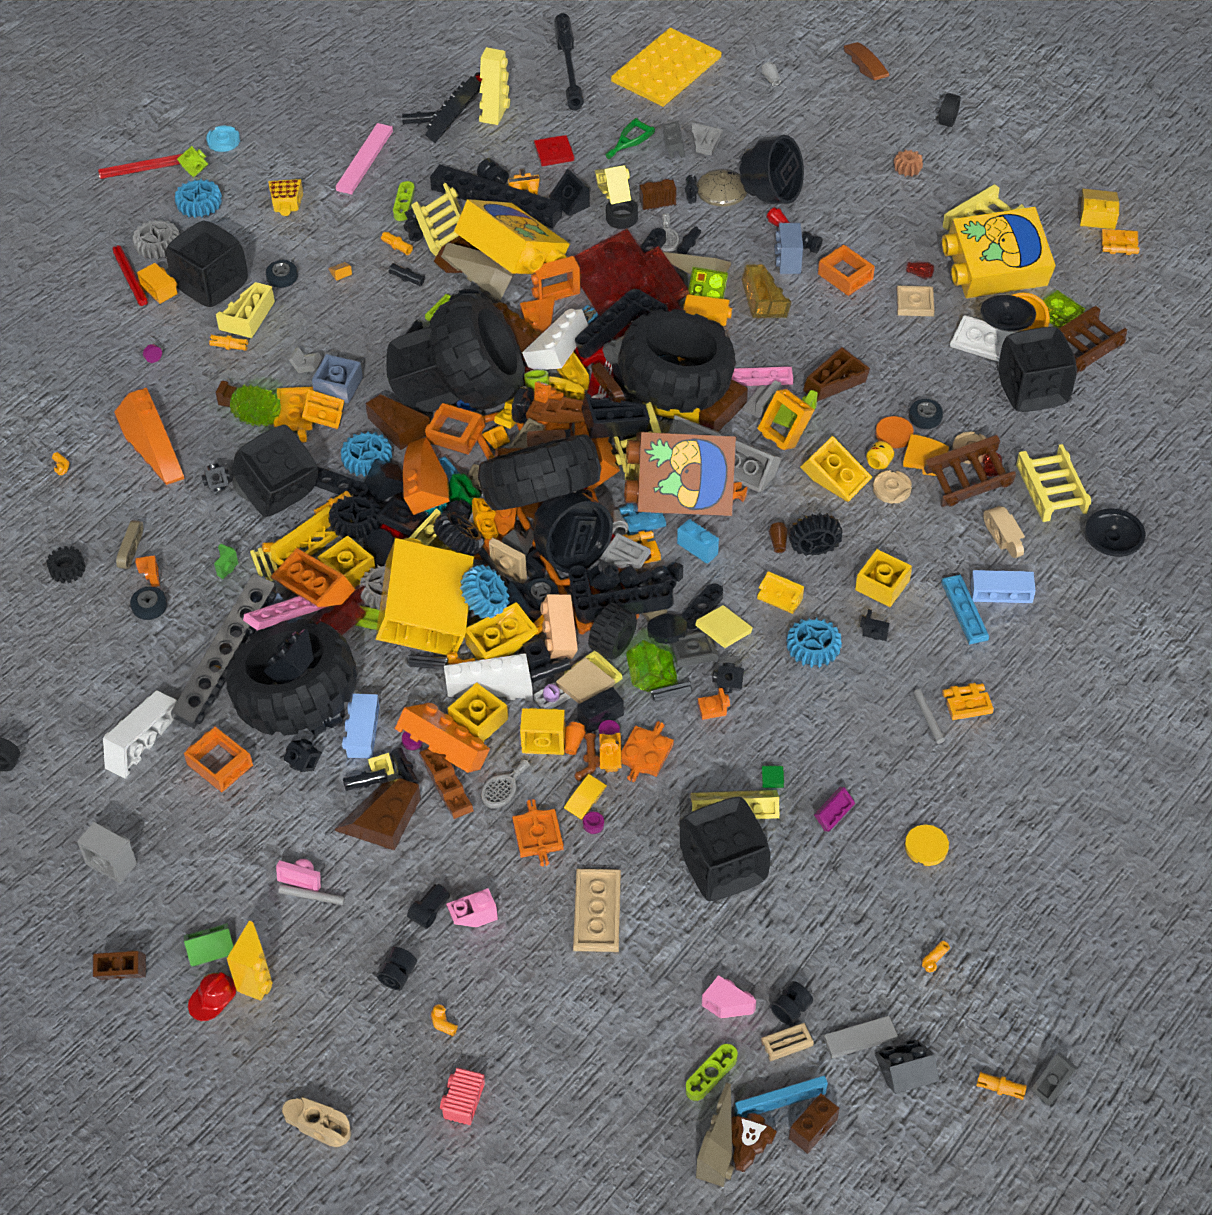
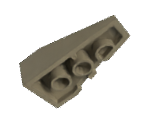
(687, 262)
(479, 268)
(716, 1150)

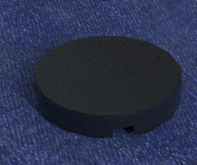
(521, 404)
(379, 545)
(667, 628)

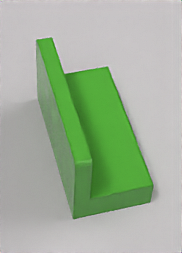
(208, 944)

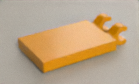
(292, 405)

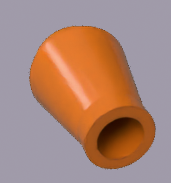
(573, 737)

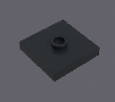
(400, 517)

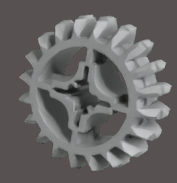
(154, 237)
(373, 586)

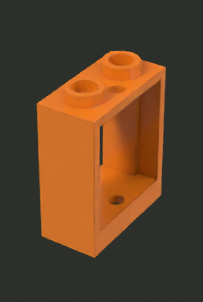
(846, 284)
(559, 290)
(470, 435)
(231, 771)

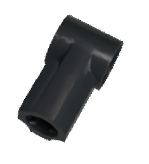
(425, 911)

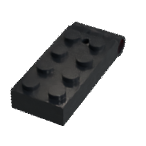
(452, 108)

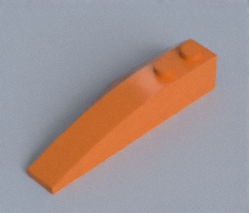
(146, 433)
(423, 477)

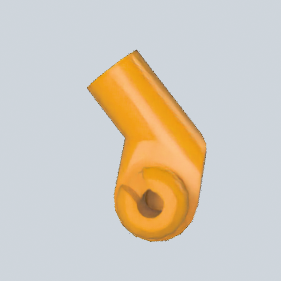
(62, 463)
(453, 659)
(930, 960)
(440, 1021)

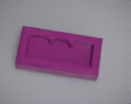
(834, 809)

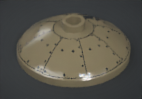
(721, 187)

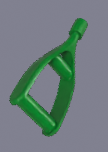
(625, 142)

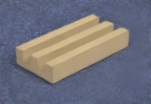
(786, 1042)

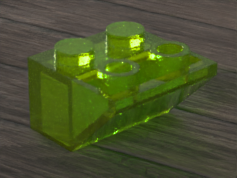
(650, 666)

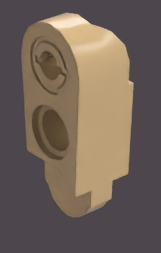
(1004, 530)
(300, 1112)

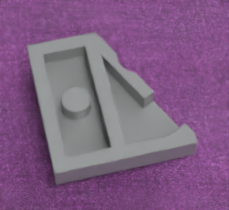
(705, 138)
(625, 552)

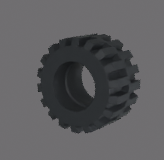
(612, 631)

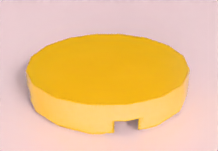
(926, 845)

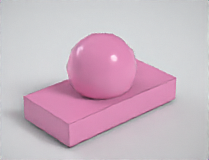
(299, 874)

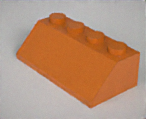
(313, 580)

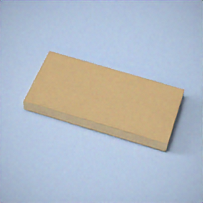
(597, 910)

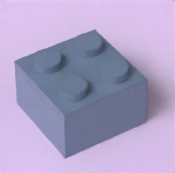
(789, 248)
(337, 377)

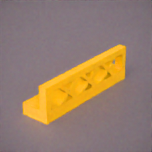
(302, 537)

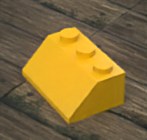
(249, 965)

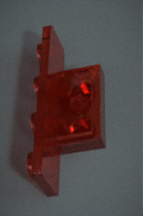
(347, 614)

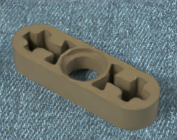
(129, 544)

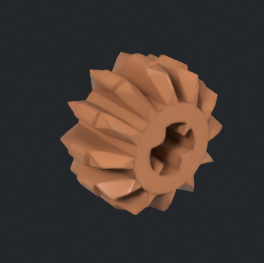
(908, 163)

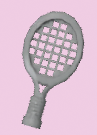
(666, 222)
(511, 778)

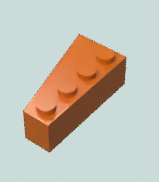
(606, 458)
(443, 736)

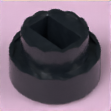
(773, 170)
(572, 531)

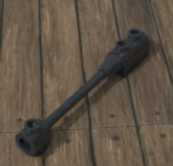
(565, 42)
(516, 591)

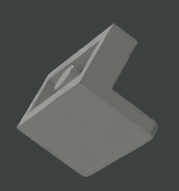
(761, 399)

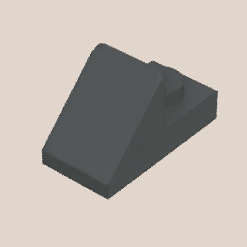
(519, 541)
(1054, 1079)

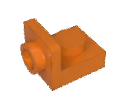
(544, 392)
(150, 567)
(714, 705)

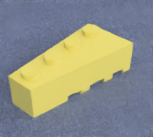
(493, 85)

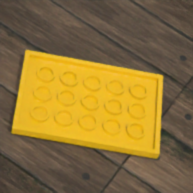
(666, 66)

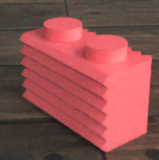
(463, 1096)

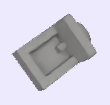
(304, 363)

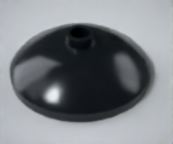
(1008, 313)
(1115, 532)

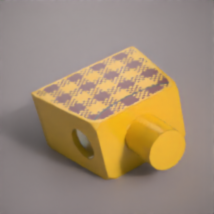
(286, 195)

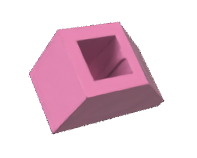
(473, 909)
(727, 1000)

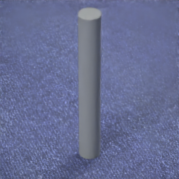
(928, 716)
(310, 894)

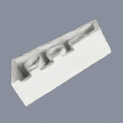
(557, 342)
(500, 676)
(136, 732)

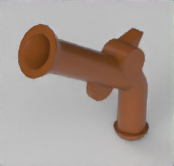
(591, 758)

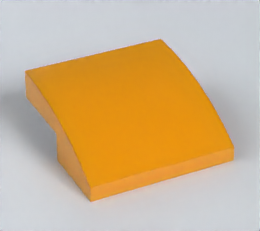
(322, 409)
(920, 449)

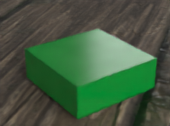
(772, 777)

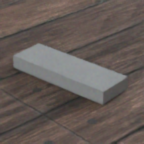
(860, 1037)

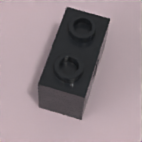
(599, 708)

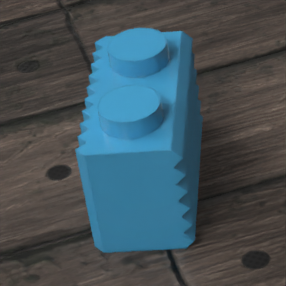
(698, 541)

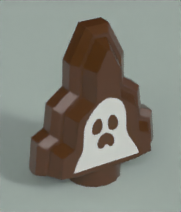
(749, 1138)

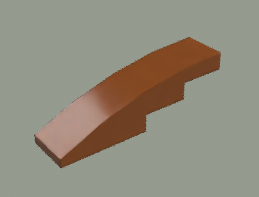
(866, 60)
(555, 411)
(446, 783)

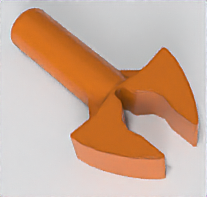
(739, 494)

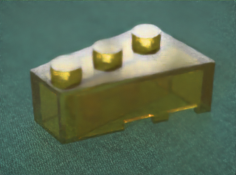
(763, 295)

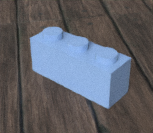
(1002, 586)
(361, 726)

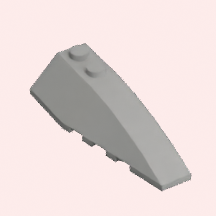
(752, 465)

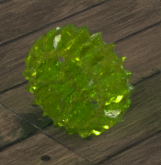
(255, 405)

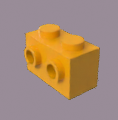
(157, 282)

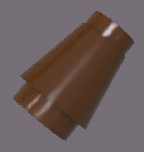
(778, 535)

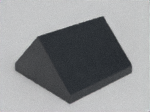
(571, 193)
(384, 480)

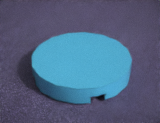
(223, 138)

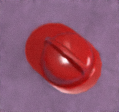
(211, 996)

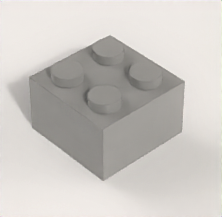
(107, 852)

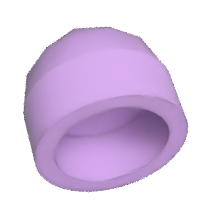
(549, 695)

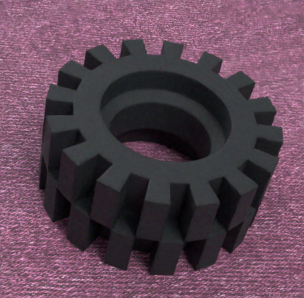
(63, 556)

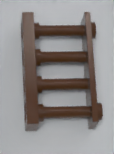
(1080, 326)
(971, 453)

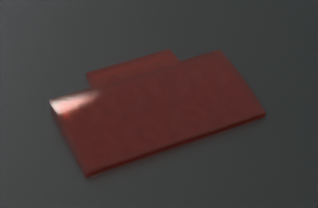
(619, 266)

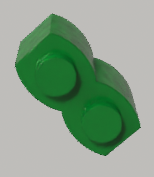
(462, 488)

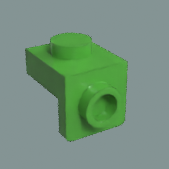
(226, 562)

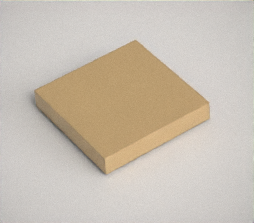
(915, 301)
(508, 560)
(584, 681)

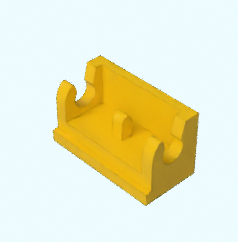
(574, 371)
(780, 592)

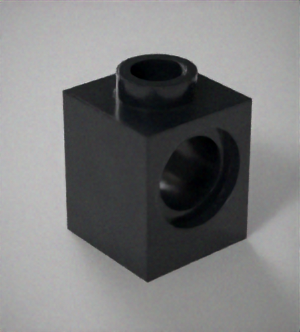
(536, 653)

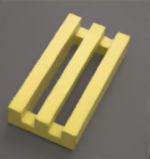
(254, 555)

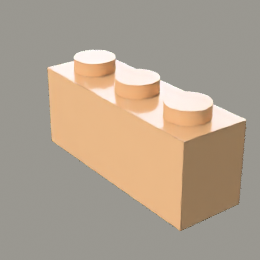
(559, 626)

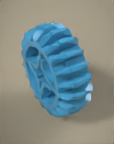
(198, 198)
(362, 450)
(484, 591)
(815, 635)

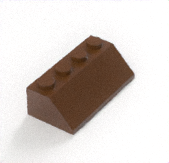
(523, 332)

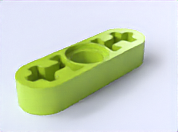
(401, 195)
(710, 1082)

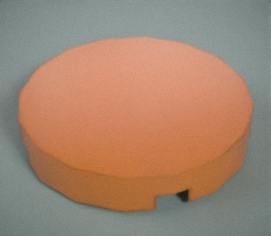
(894, 431)

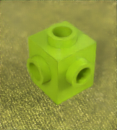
(193, 161)

